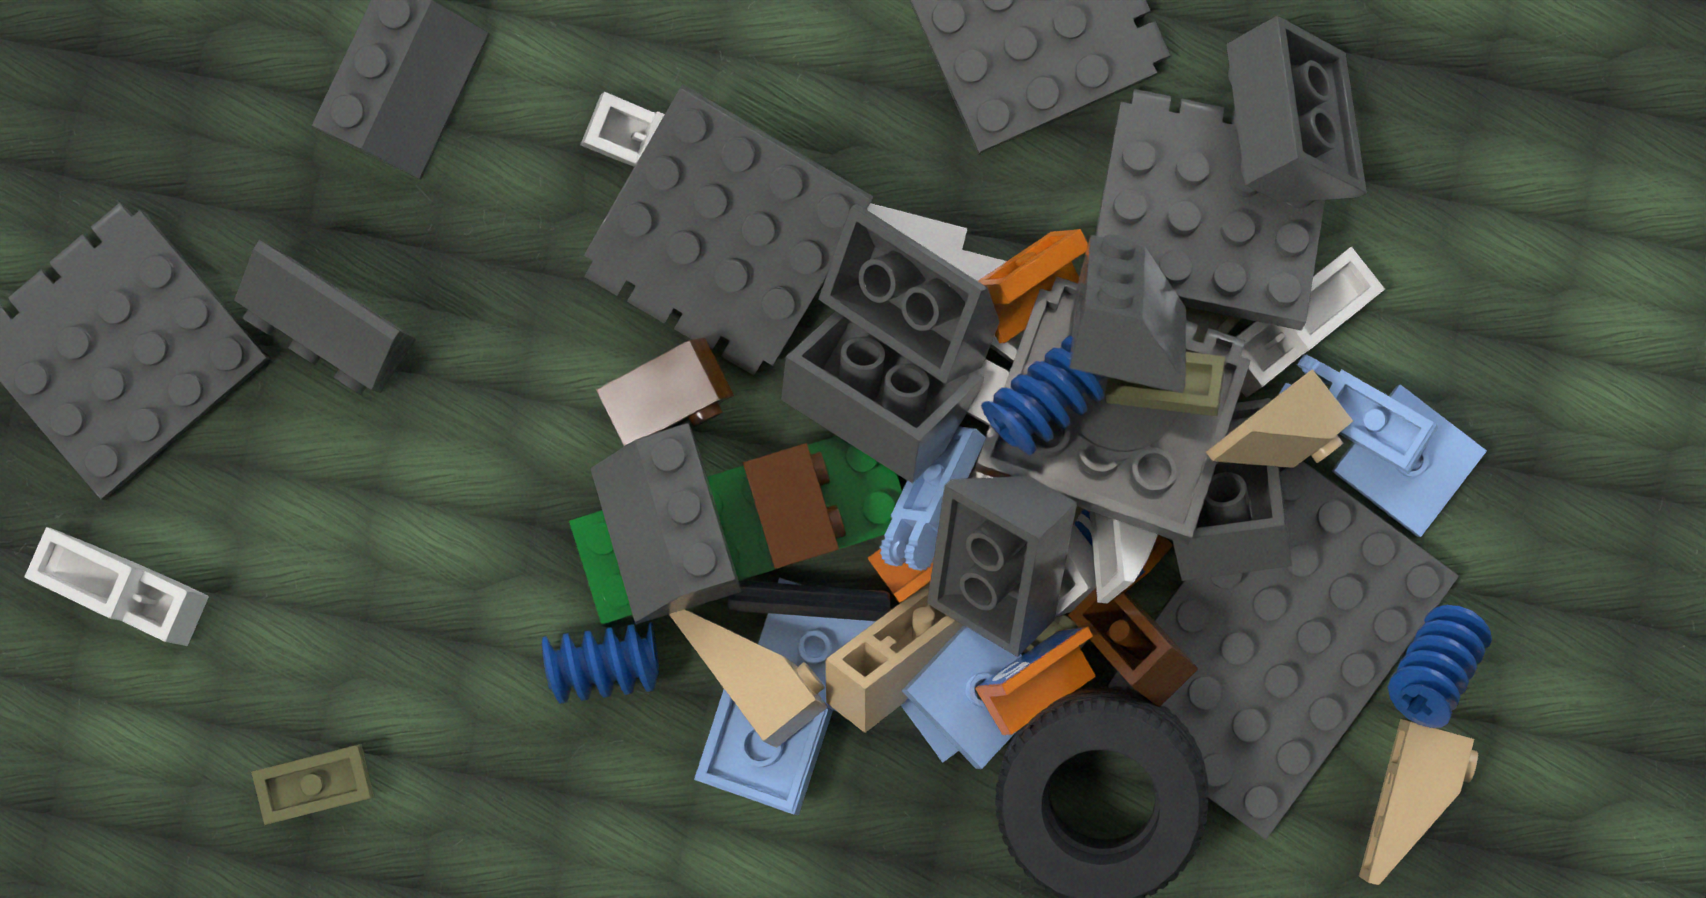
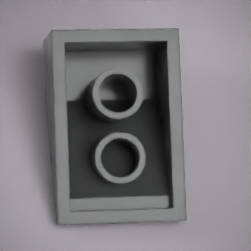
(1240, 519)

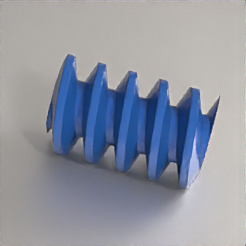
(1040, 398)
(601, 663)
(1439, 665)

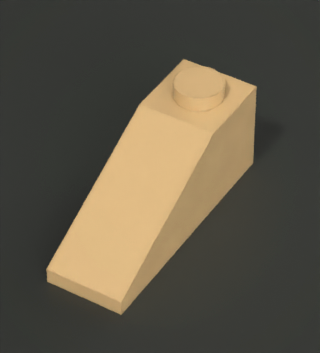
(1288, 428)
(876, 665)
(763, 684)
(1418, 787)

